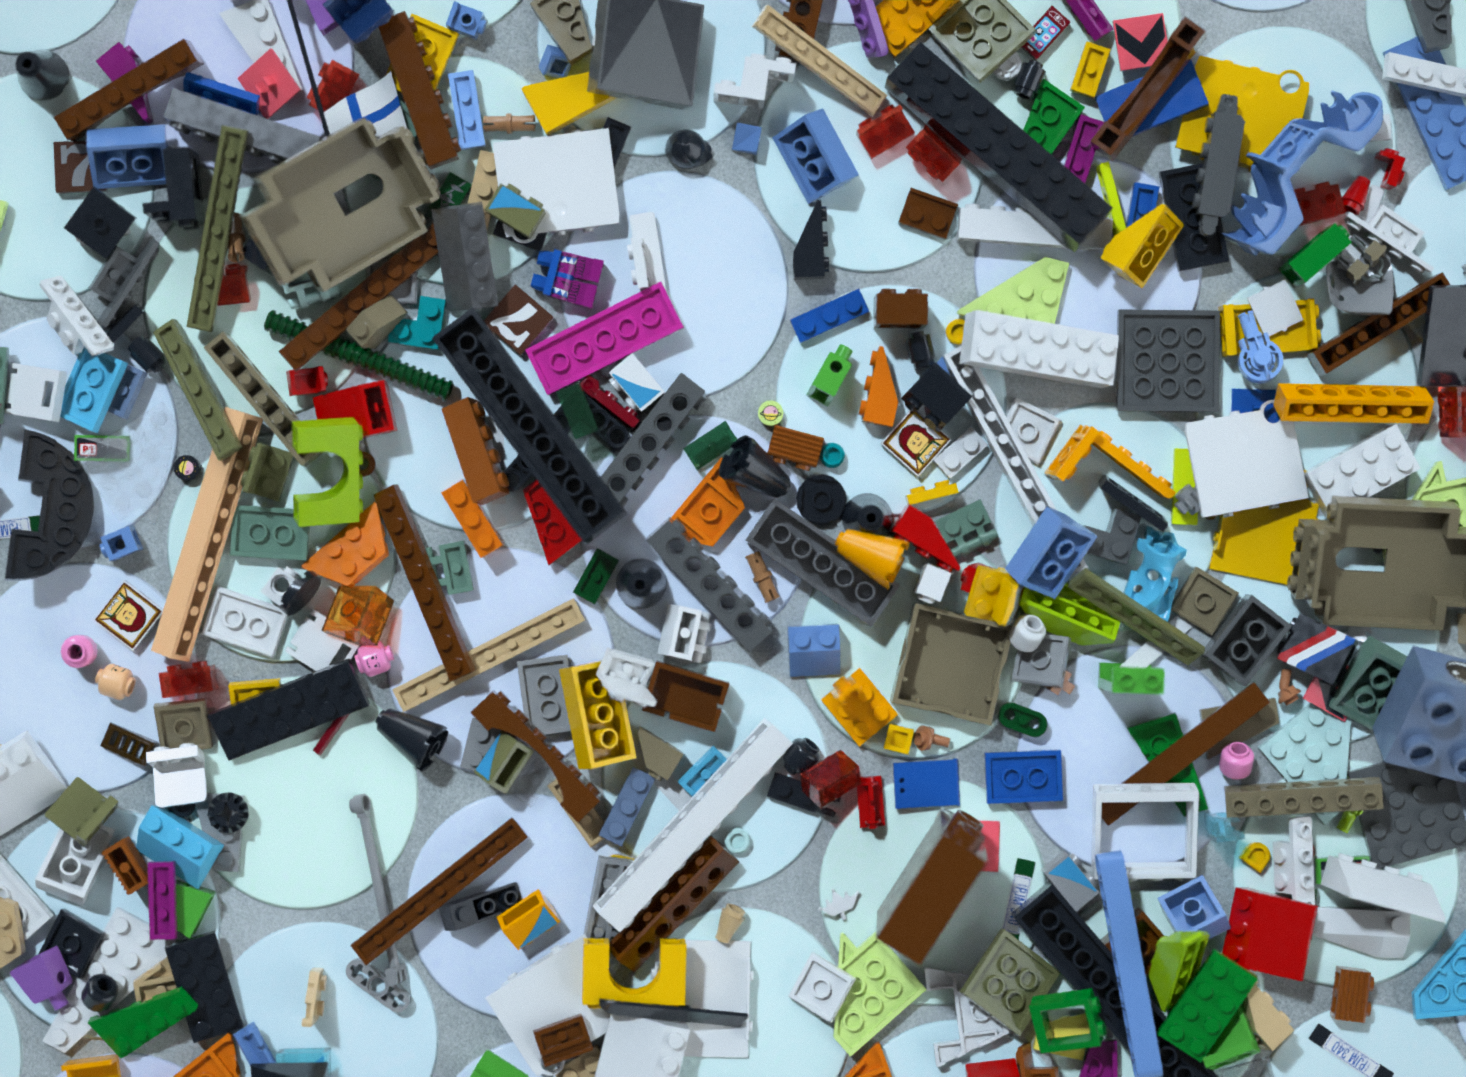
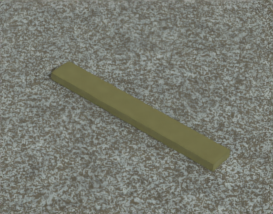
(217, 228)

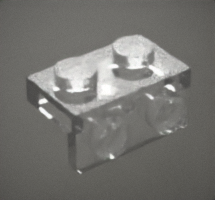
(532, 780)

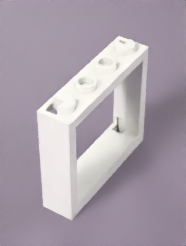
(1150, 793)

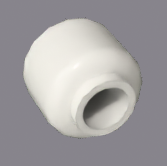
(1027, 633)

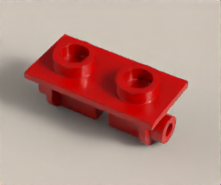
(871, 802)

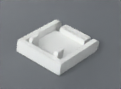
(29, 389)
(316, 647)

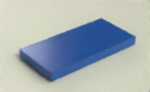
(1180, 99)

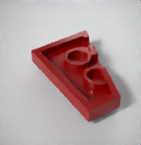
(552, 527)

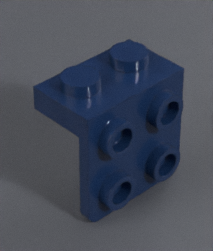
(359, 17)

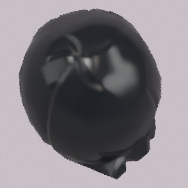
(688, 149)

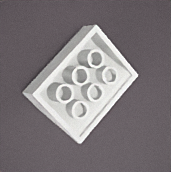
(26, 781)
(1382, 886)
(642, 1047)

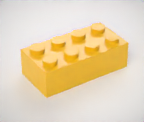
(596, 719)

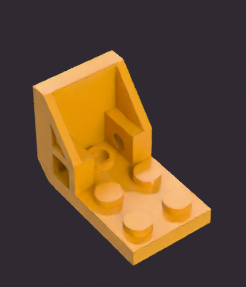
(908, 19)

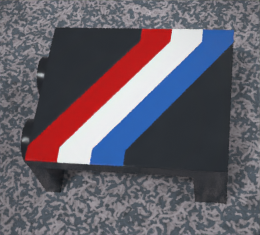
(1317, 649)

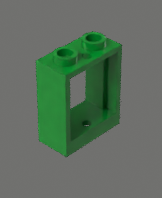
(1315, 254)
(1047, 1043)

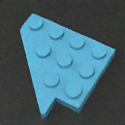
(1444, 987)

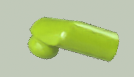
(1347, 820)

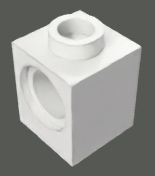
(270, 588)

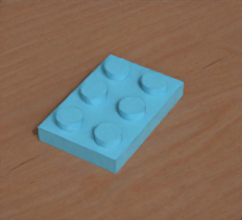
(91, 389)

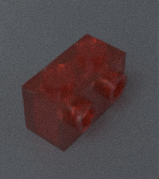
(334, 86)
(933, 154)
(1321, 203)
(1452, 411)
(188, 681)
(830, 778)

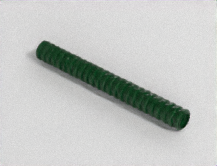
(366, 358)

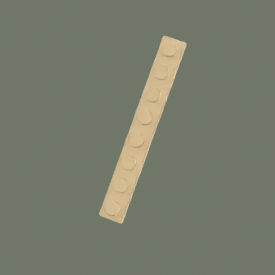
(492, 653)

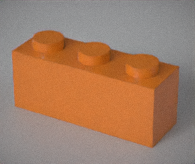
(472, 519)

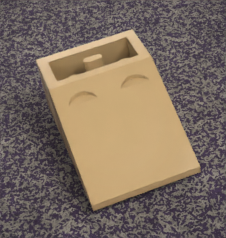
(1268, 1023)

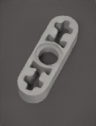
(389, 1002)

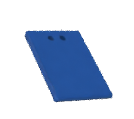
(926, 783)

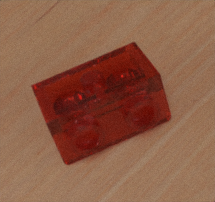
(234, 285)

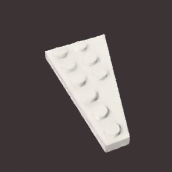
(124, 956)

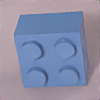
(1194, 908)

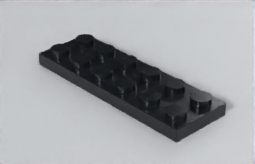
(288, 709)

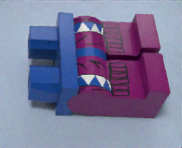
(560, 280)

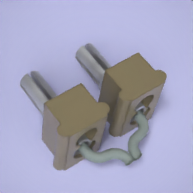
(1372, 253)

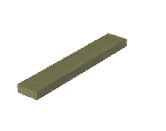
(197, 390)
(1136, 616)

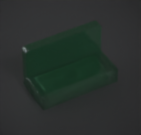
(577, 411)

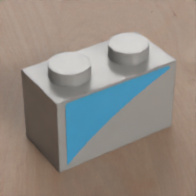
(1070, 880)

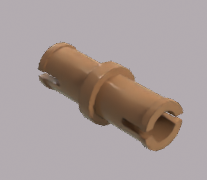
(509, 123)
(236, 240)
(762, 577)

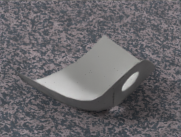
(1367, 297)

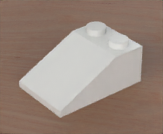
(71, 868)

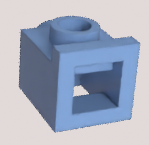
(471, 30)
(109, 543)

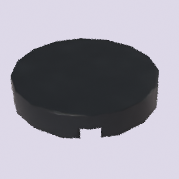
(821, 499)
(300, 593)

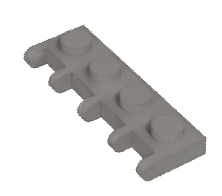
(606, 873)

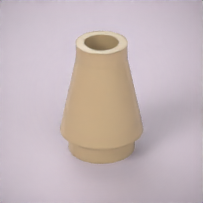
(730, 920)

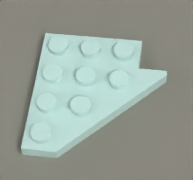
(1310, 749)

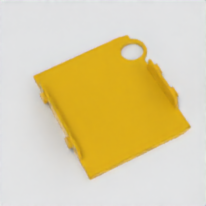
(1259, 103)
(1260, 540)

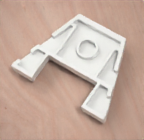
(974, 1024)

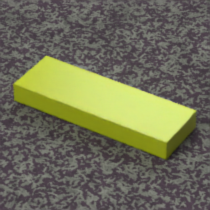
(1110, 196)
(1181, 476)

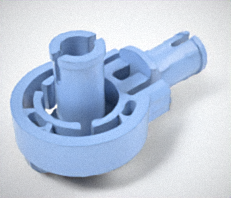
(1259, 350)

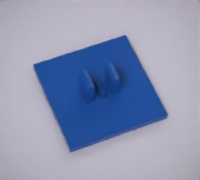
(1251, 400)

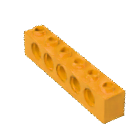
(1353, 403)

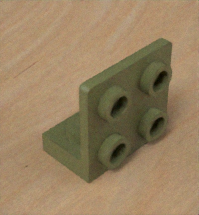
(267, 471)
(81, 811)

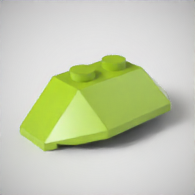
(1071, 616)
(1176, 965)

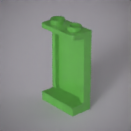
(1130, 679)
(1234, 1042)

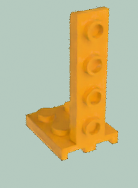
(1079, 447)
(859, 706)

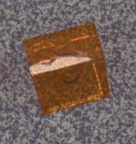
(358, 614)

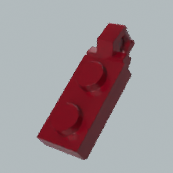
(609, 403)

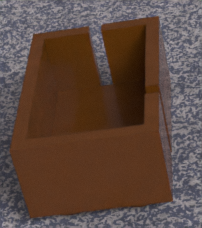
(687, 695)

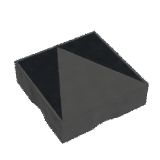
(647, 50)

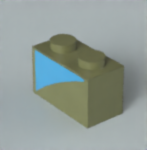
(515, 210)
(503, 762)

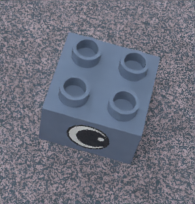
(1426, 716)

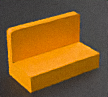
(93, 1067)

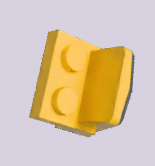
(994, 596)

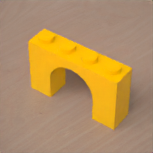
(665, 989)

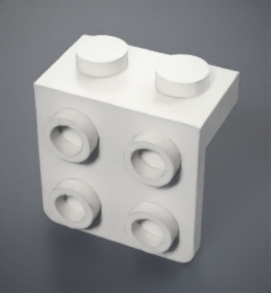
(626, 676)
(178, 775)

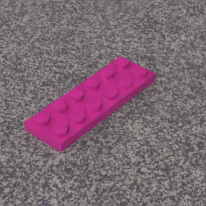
(604, 338)

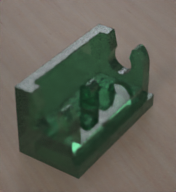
(710, 445)

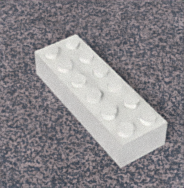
(1039, 349)

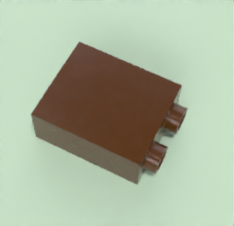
(932, 885)

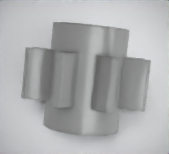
(1187, 500)

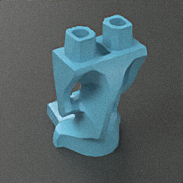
(1160, 555)

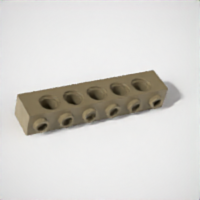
(257, 391)
(1303, 797)

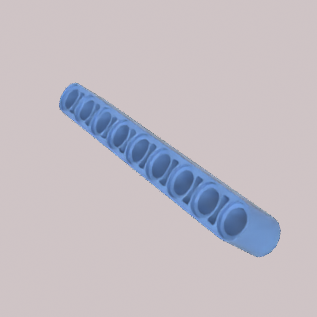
(1128, 964)

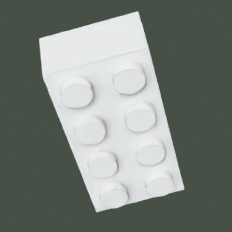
(1362, 468)

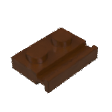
(928, 213)
(563, 1040)

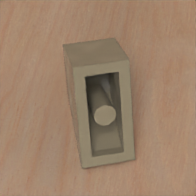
(376, 322)
(658, 755)

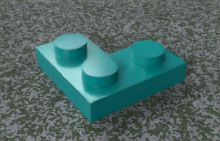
(428, 324)

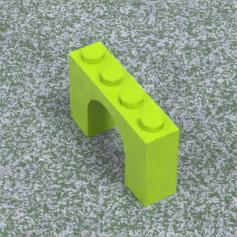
(342, 501)

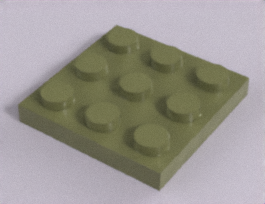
(982, 34)
(1008, 980)

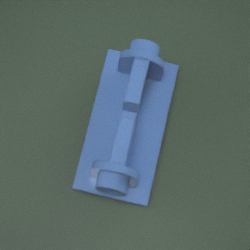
(253, 1045)

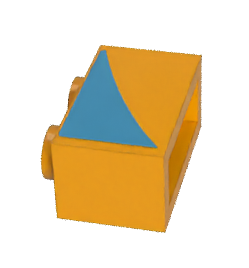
(528, 919)

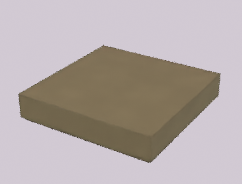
(1203, 600)
(183, 723)

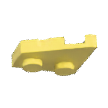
(1065, 1027)

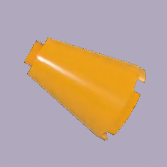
(873, 554)

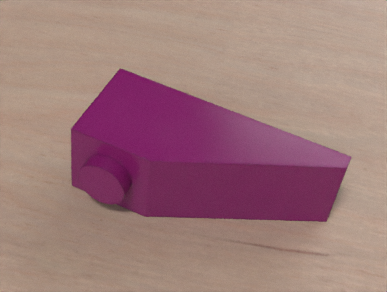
(118, 62)

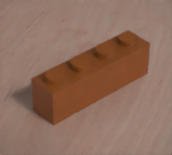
(476, 451)

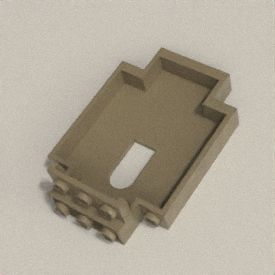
(303, 223)
(1421, 565)

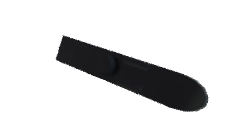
(666, 1012)

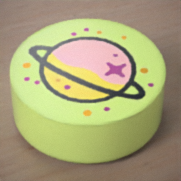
(770, 413)

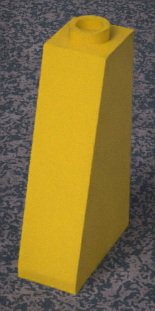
(563, 101)

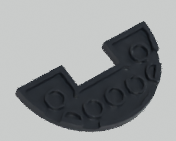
(64, 511)

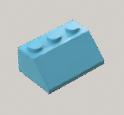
(172, 838)

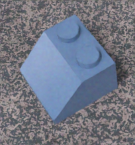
(814, 650)

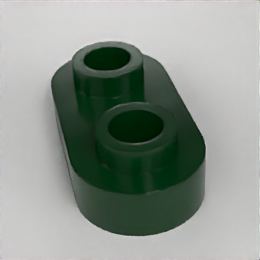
(1021, 719)

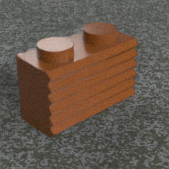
(795, 447)
(127, 865)
(1351, 994)

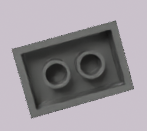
(1246, 639)

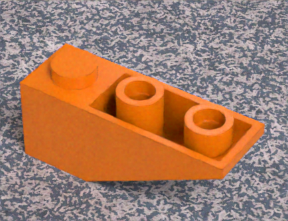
(881, 397)

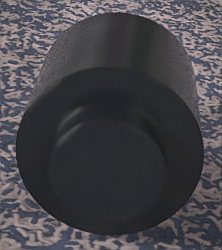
(1029, 79)
(920, 349)
(146, 354)

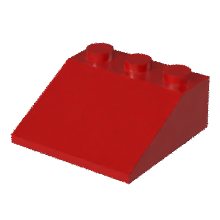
(1270, 933)

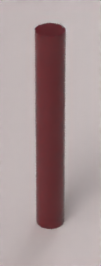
(329, 735)

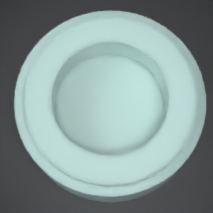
(737, 840)

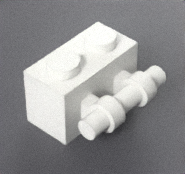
(684, 633)

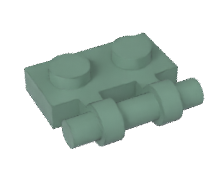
(964, 521)
(455, 567)

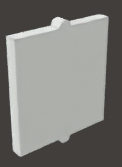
(1275, 308)

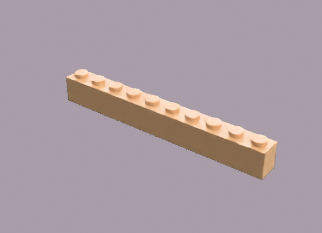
(205, 543)

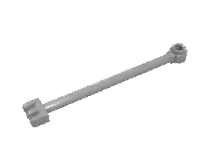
(361, 806)

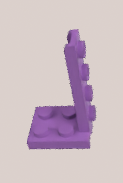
(869, 28)

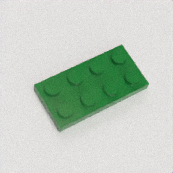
(1207, 1005)

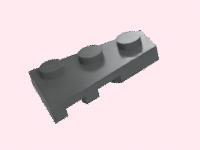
(1432, 23)

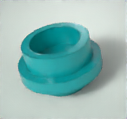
(832, 455)

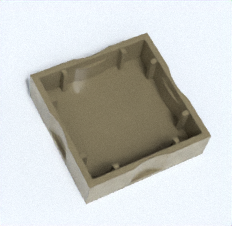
(951, 664)

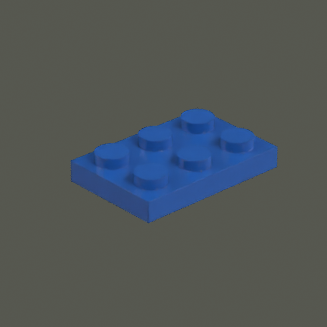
(1023, 776)

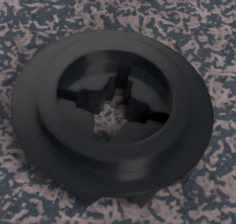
(235, 803)

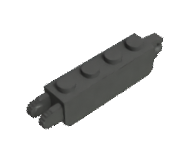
(1219, 164)

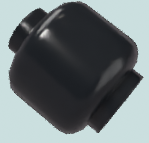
(801, 756)
(99, 992)

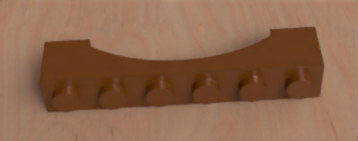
(126, 89)
(1131, 114)
(498, 714)

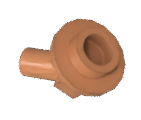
(1287, 693)
(925, 737)

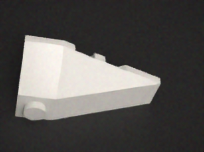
(1369, 930)

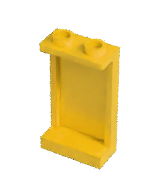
(1298, 337)

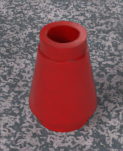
(1356, 195)

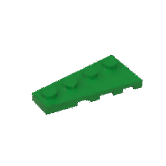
(1051, 116)
(1156, 736)
(142, 1021)

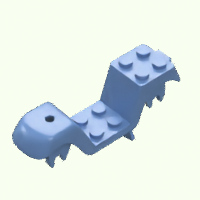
(1275, 211)

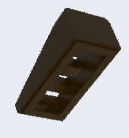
(149, 743)

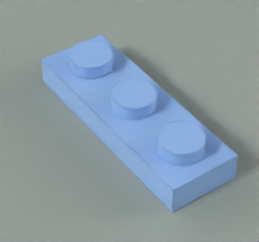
(466, 110)

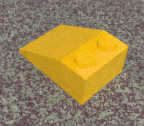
(1142, 245)

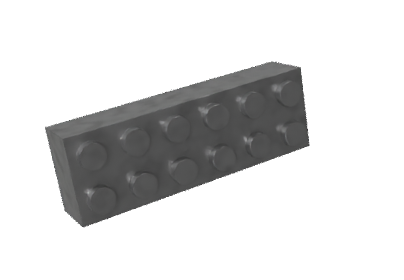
(206, 117)
(815, 560)

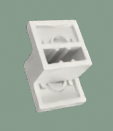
(754, 81)

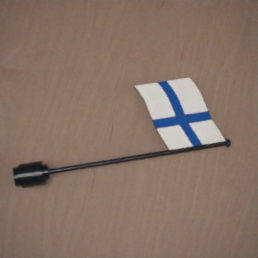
(375, 103)

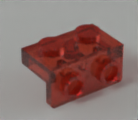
(884, 131)

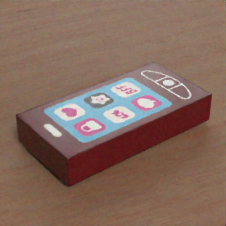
(1047, 30)

